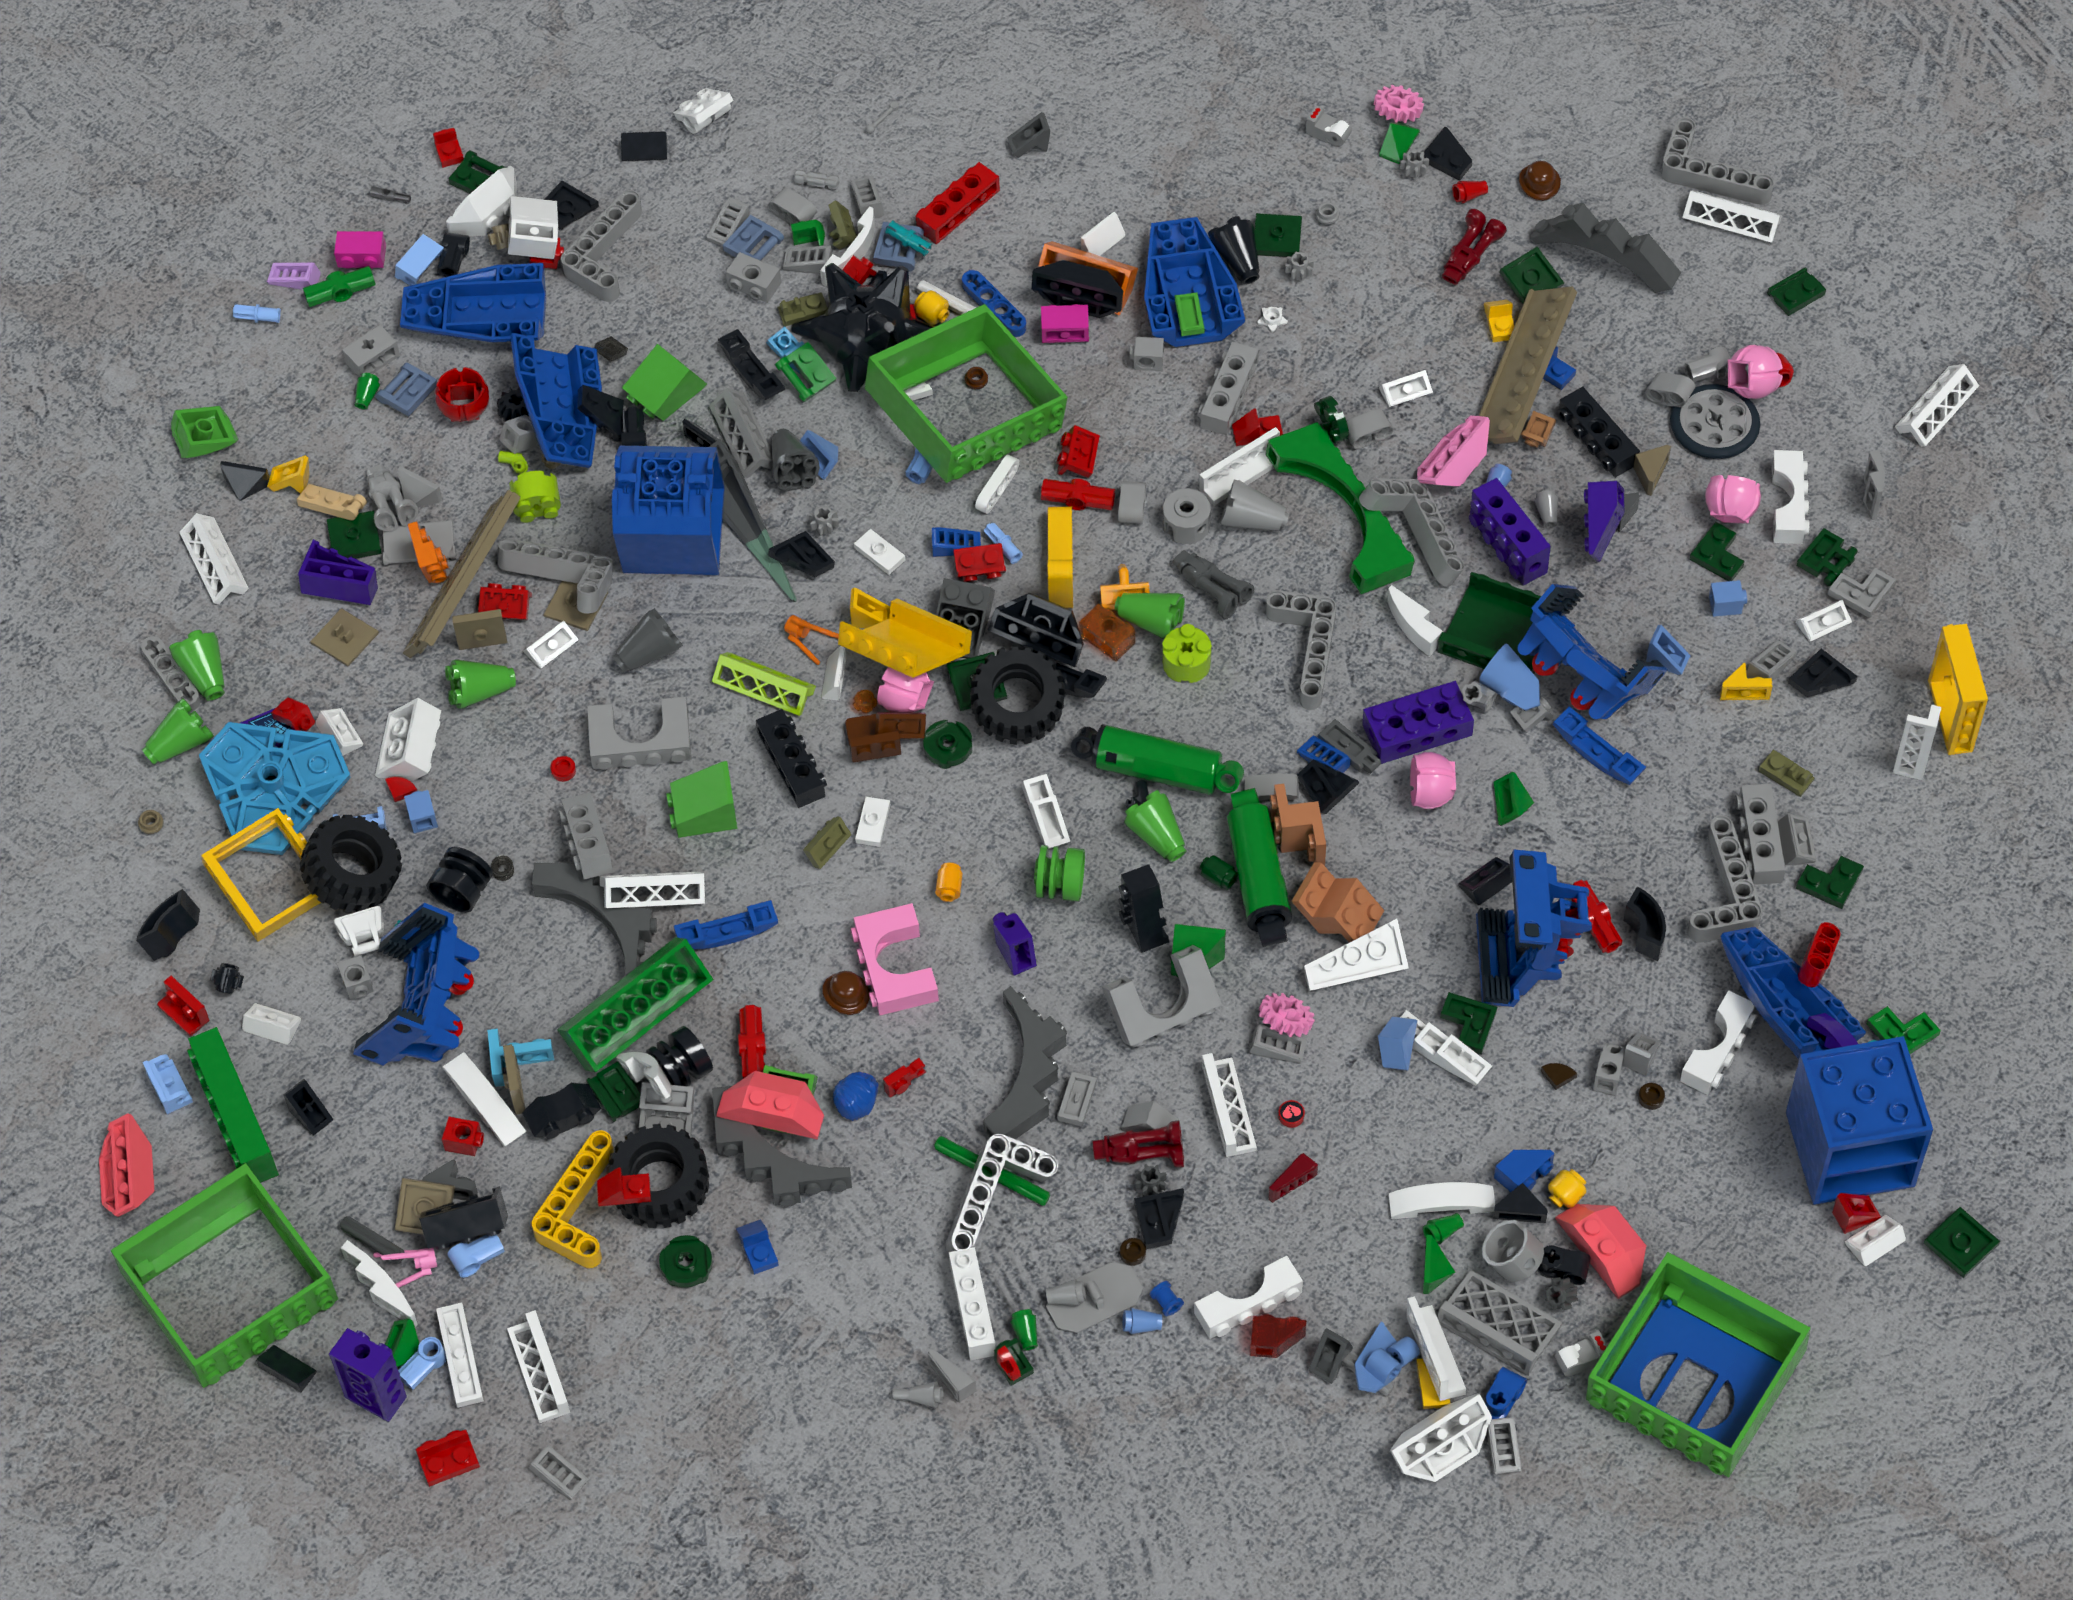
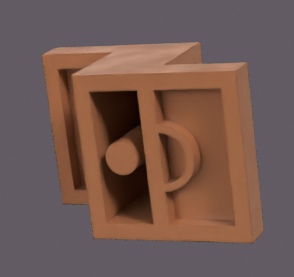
(1297, 826)
(1337, 904)

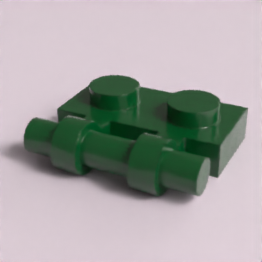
(1820, 553)

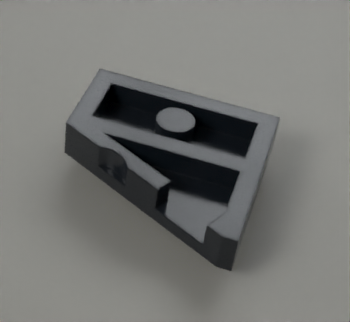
(1821, 675)
(1159, 1216)

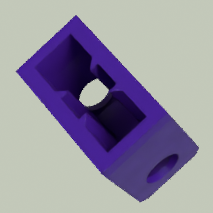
(1011, 932)

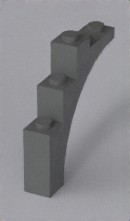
(1611, 239)
(628, 925)
(1026, 1102)
(763, 1161)

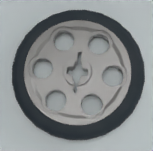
(1730, 445)

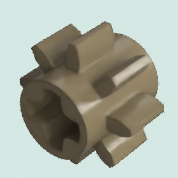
(499, 236)

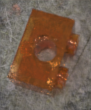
(1113, 643)

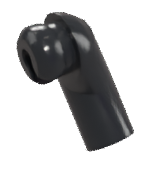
(1141, 794)

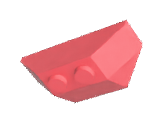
(773, 1104)
(125, 1166)
(1610, 1242)

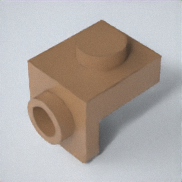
(1538, 430)

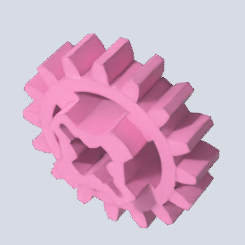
(1398, 104)
(1286, 1014)

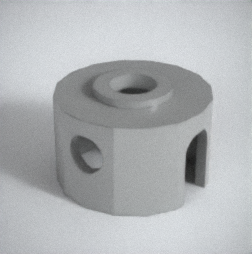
(1184, 524)
(1517, 1256)

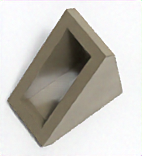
(1650, 466)

